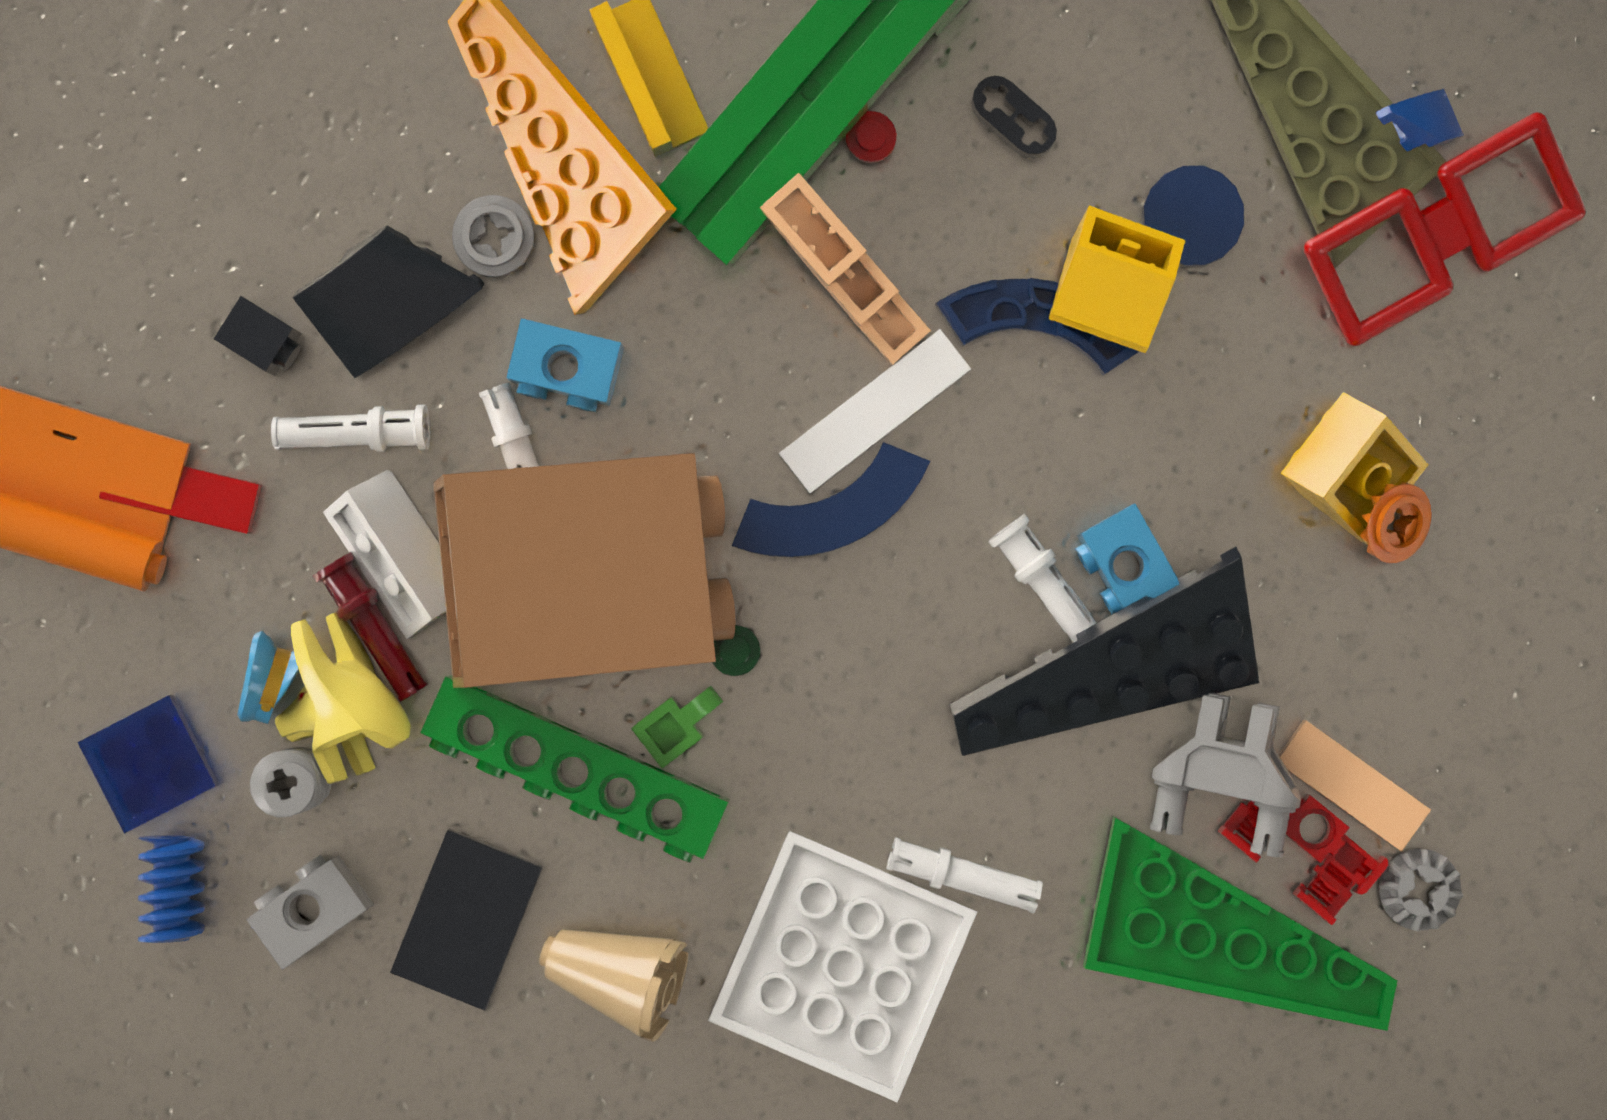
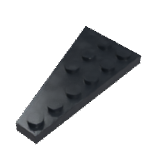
(1129, 663)

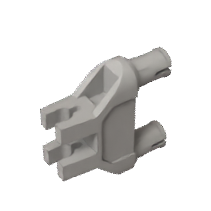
(1229, 768)

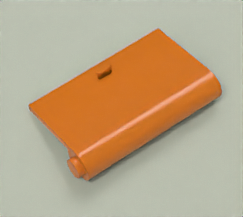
(55, 485)

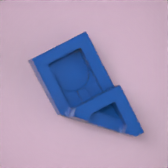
(1423, 120)

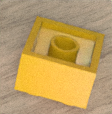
(1351, 460)

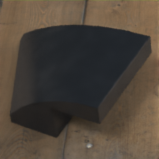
(382, 298)

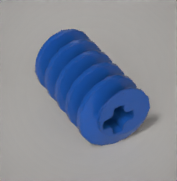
(172, 888)

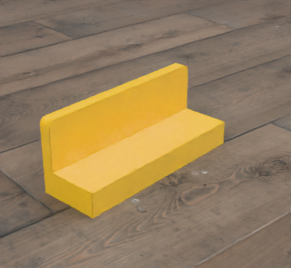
(650, 74)

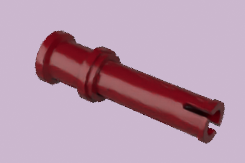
(359, 606)

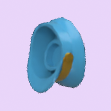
(266, 678)

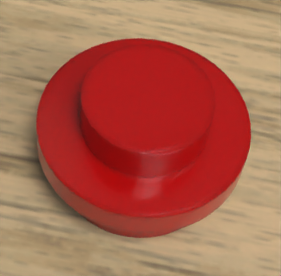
(872, 137)

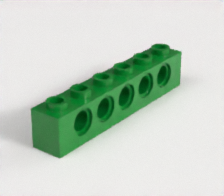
(700, 807)

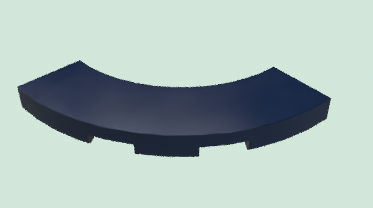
(1022, 306)
(837, 519)

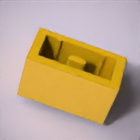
(1116, 279)

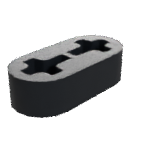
(1005, 126)

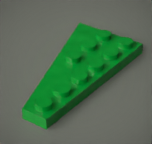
(1195, 932)

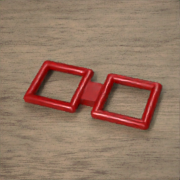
(1445, 229)

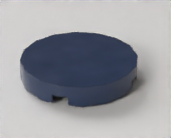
(1200, 209)

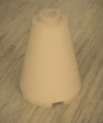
(619, 975)

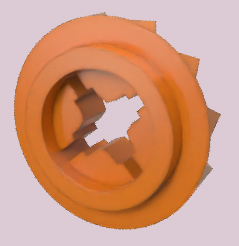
(1408, 530)

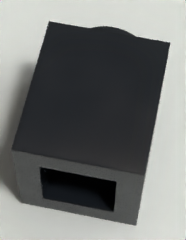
(259, 337)

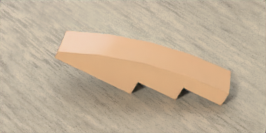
(844, 268)

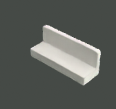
(392, 550)

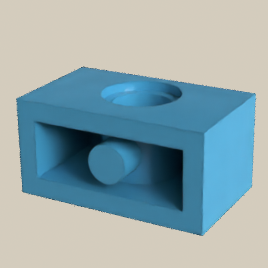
(541, 344)
(1125, 533)

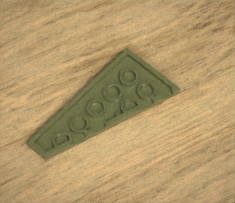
(1322, 114)

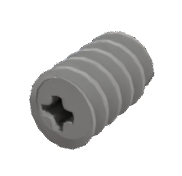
(270, 788)

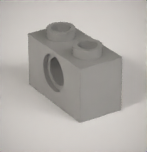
(288, 934)

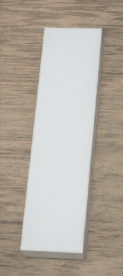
(875, 411)

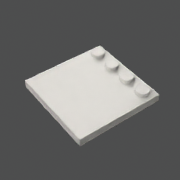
(842, 966)

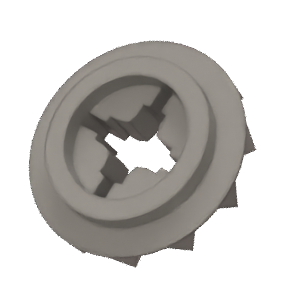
(472, 224)
(1399, 880)

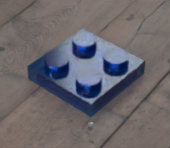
(148, 763)

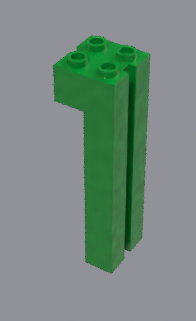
(796, 113)

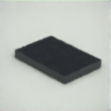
(466, 919)

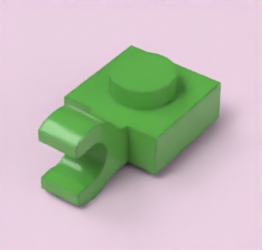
(672, 729)

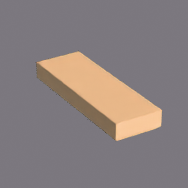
(1353, 785)

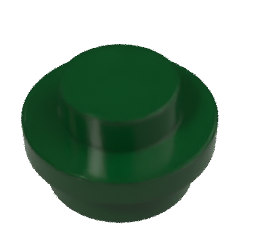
(738, 654)

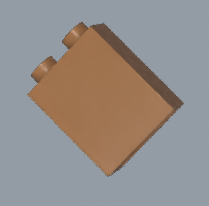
(580, 569)

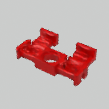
(1344, 863)

